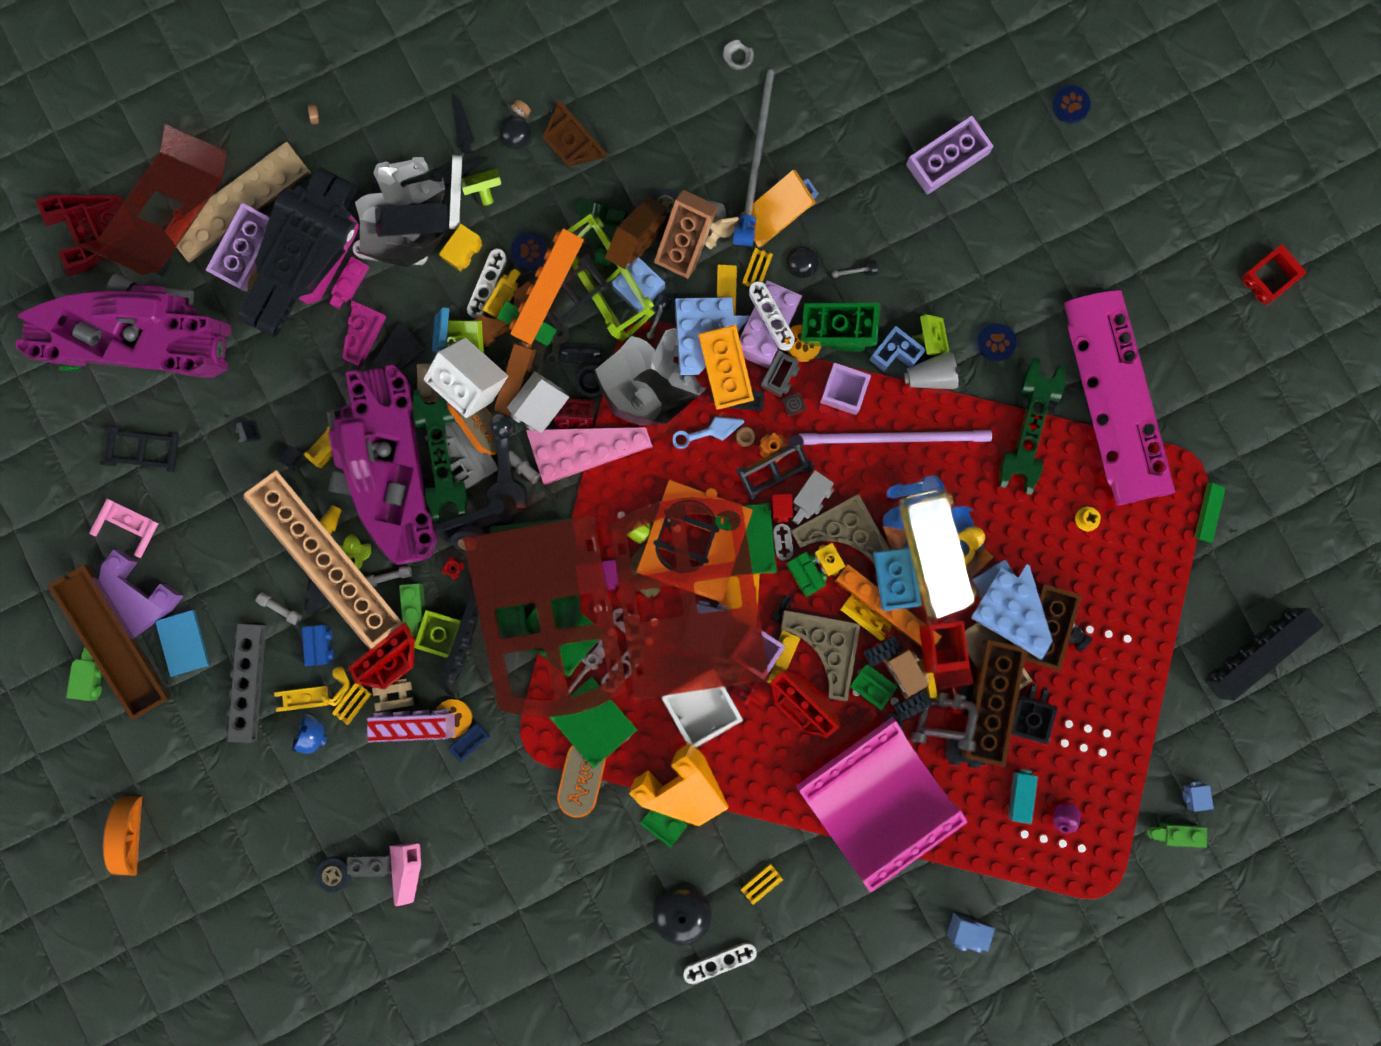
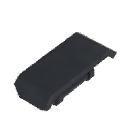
(411, 219)

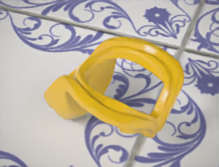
(974, 538)
(340, 675)

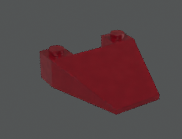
(86, 221)

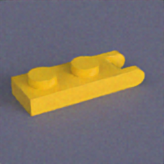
(866, 617)
(302, 698)

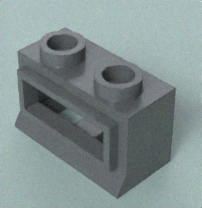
(766, 383)
(368, 866)

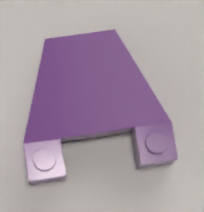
(134, 605)

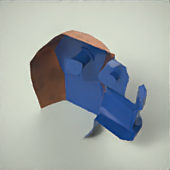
(896, 532)

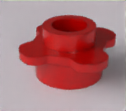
(453, 573)

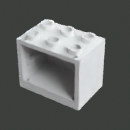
(465, 377)

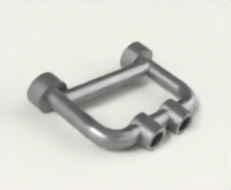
(944, 700)

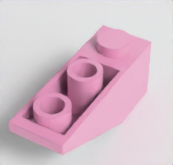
(405, 871)

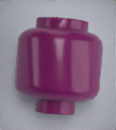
(1067, 818)

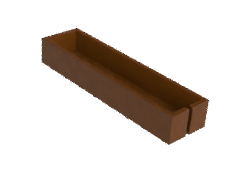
(109, 641)

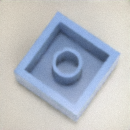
(647, 280)

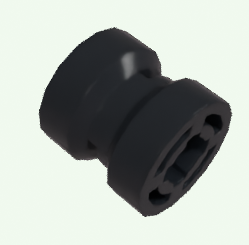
(1079, 639)

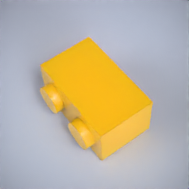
(461, 248)

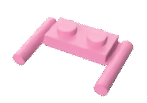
(128, 520)

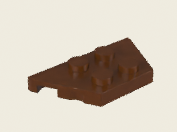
(571, 139)

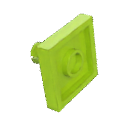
(482, 182)
(467, 329)
(933, 335)

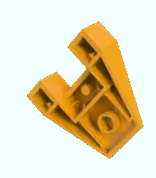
(689, 797)

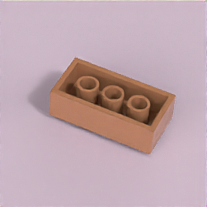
(685, 234)

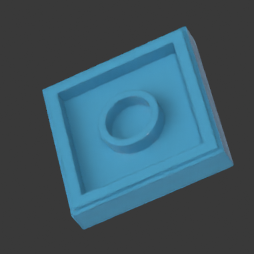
(440, 330)

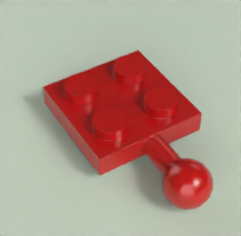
(952, 679)

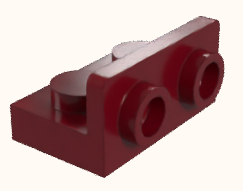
(575, 414)

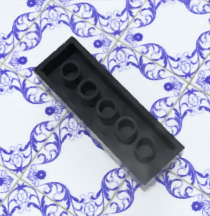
(1263, 653)

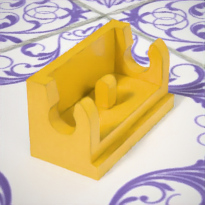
(320, 451)

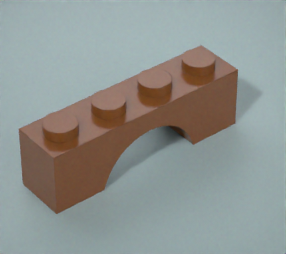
(494, 327)

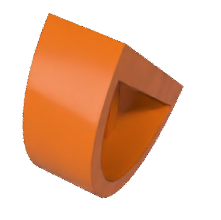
(122, 836)

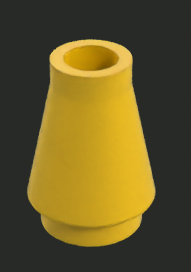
(330, 519)

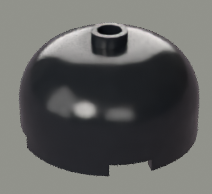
(682, 901)

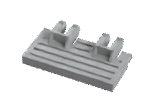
(474, 463)

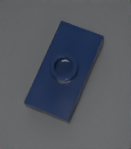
(469, 742)

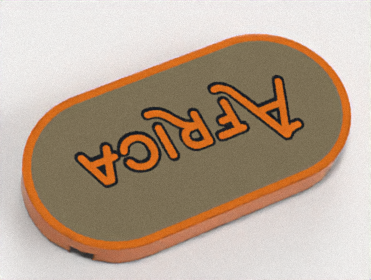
(477, 429)
(579, 785)

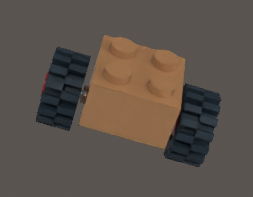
(905, 673)

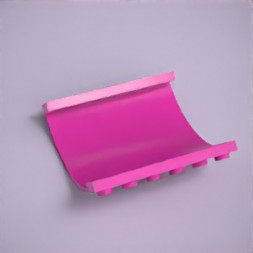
(881, 804)

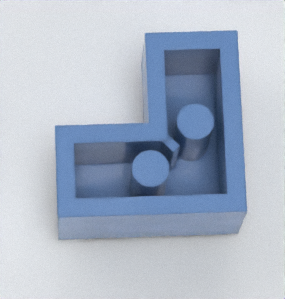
(897, 345)
(970, 933)

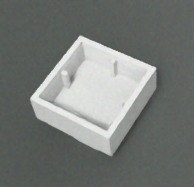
(702, 713)

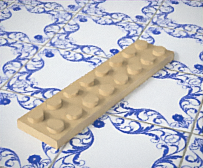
(254, 188)

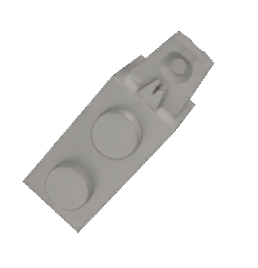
(811, 496)

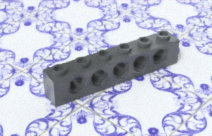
(253, 674)

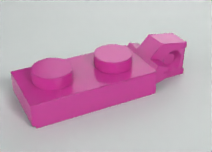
(348, 282)

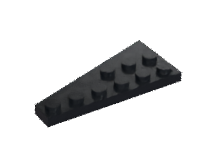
(462, 643)

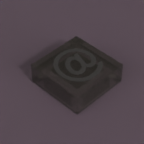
(794, 404)

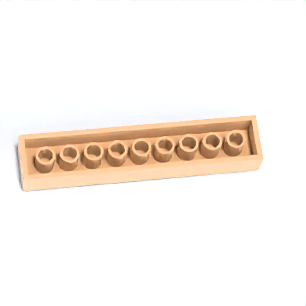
(322, 559)

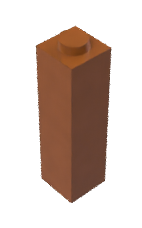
(518, 372)

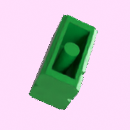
(806, 574)

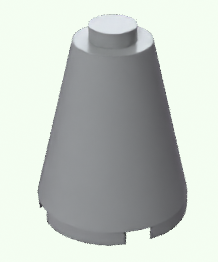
(934, 373)

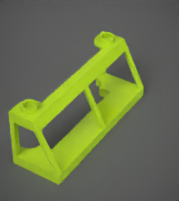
(614, 326)

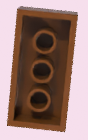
(637, 233)
(1060, 613)

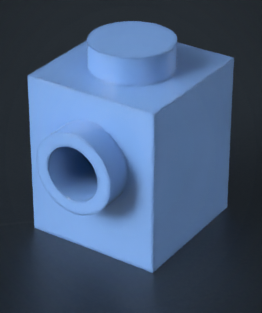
(1198, 796)

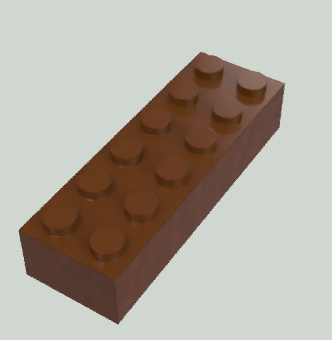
(996, 700)

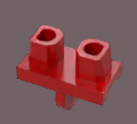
(749, 696)

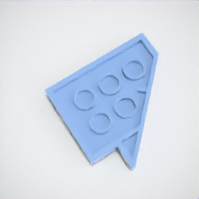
(696, 317)
(1015, 611)

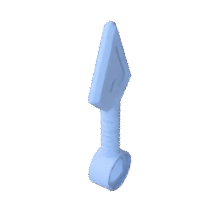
(719, 428)

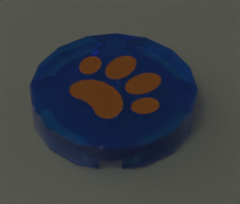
(1071, 104)
(529, 251)
(997, 342)

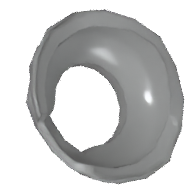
(734, 46)

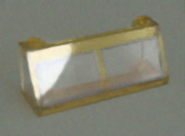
(936, 553)

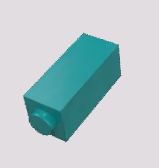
(1022, 796)

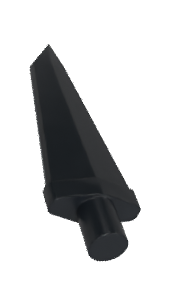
(463, 131)
(467, 165)

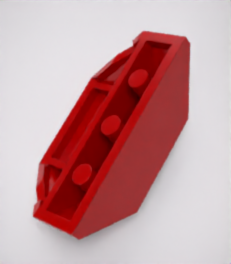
(386, 660)
(804, 704)

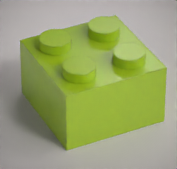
(437, 633)

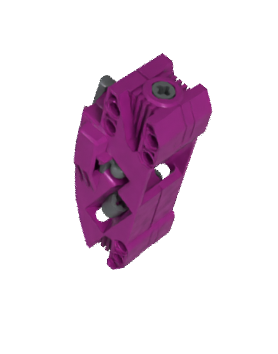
(109, 322)
(384, 493)

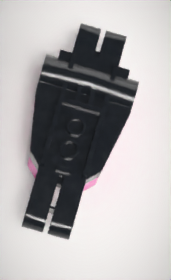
(300, 249)

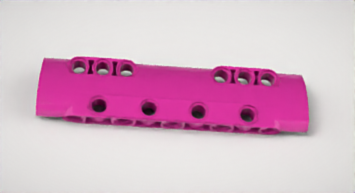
(1120, 395)

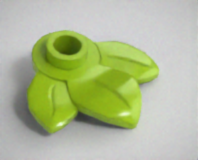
(354, 550)

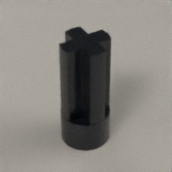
(783, 605)

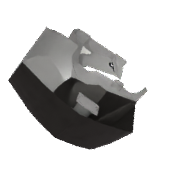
(393, 194)
(645, 382)

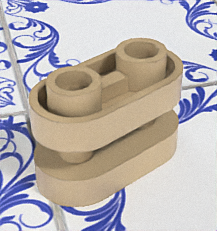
(401, 687)

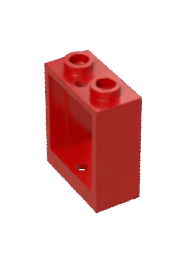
(1286, 263)
(958, 643)

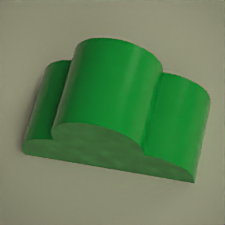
(841, 325)

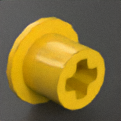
(1087, 518)

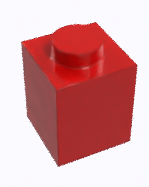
(782, 507)

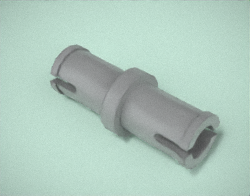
(522, 467)

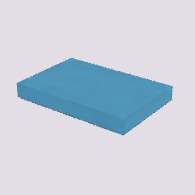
(897, 579)
(182, 643)

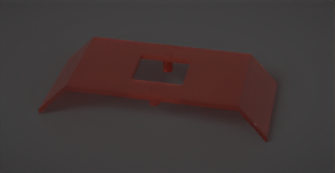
(182, 170)

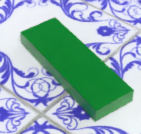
(510, 312)
(1209, 512)

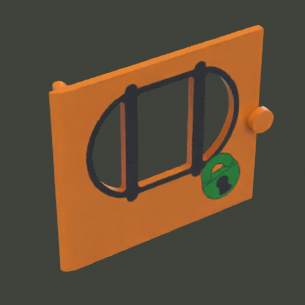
(719, 549)

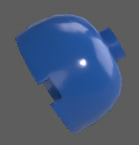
(309, 735)

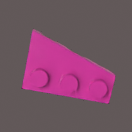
(362, 332)

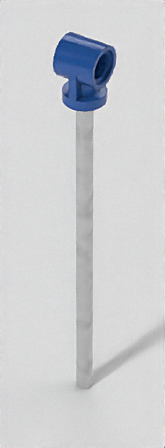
(745, 233)

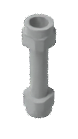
(403, 572)
(265, 600)

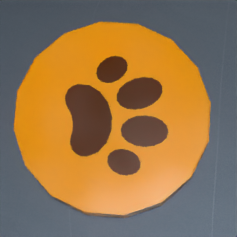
(800, 350)
(462, 713)

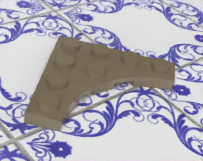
(844, 524)
(833, 642)

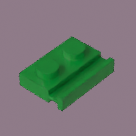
(873, 686)
(663, 827)

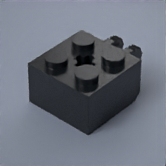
(1043, 715)

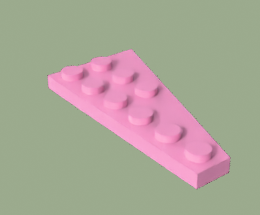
(571, 451)

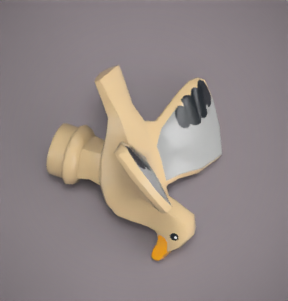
(721, 226)

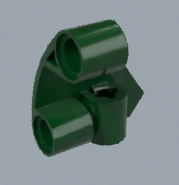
(611, 219)

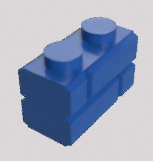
(317, 645)

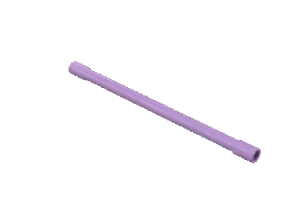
(975, 435)

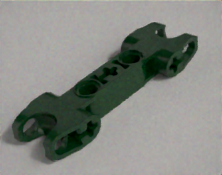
(1041, 392)
(445, 488)

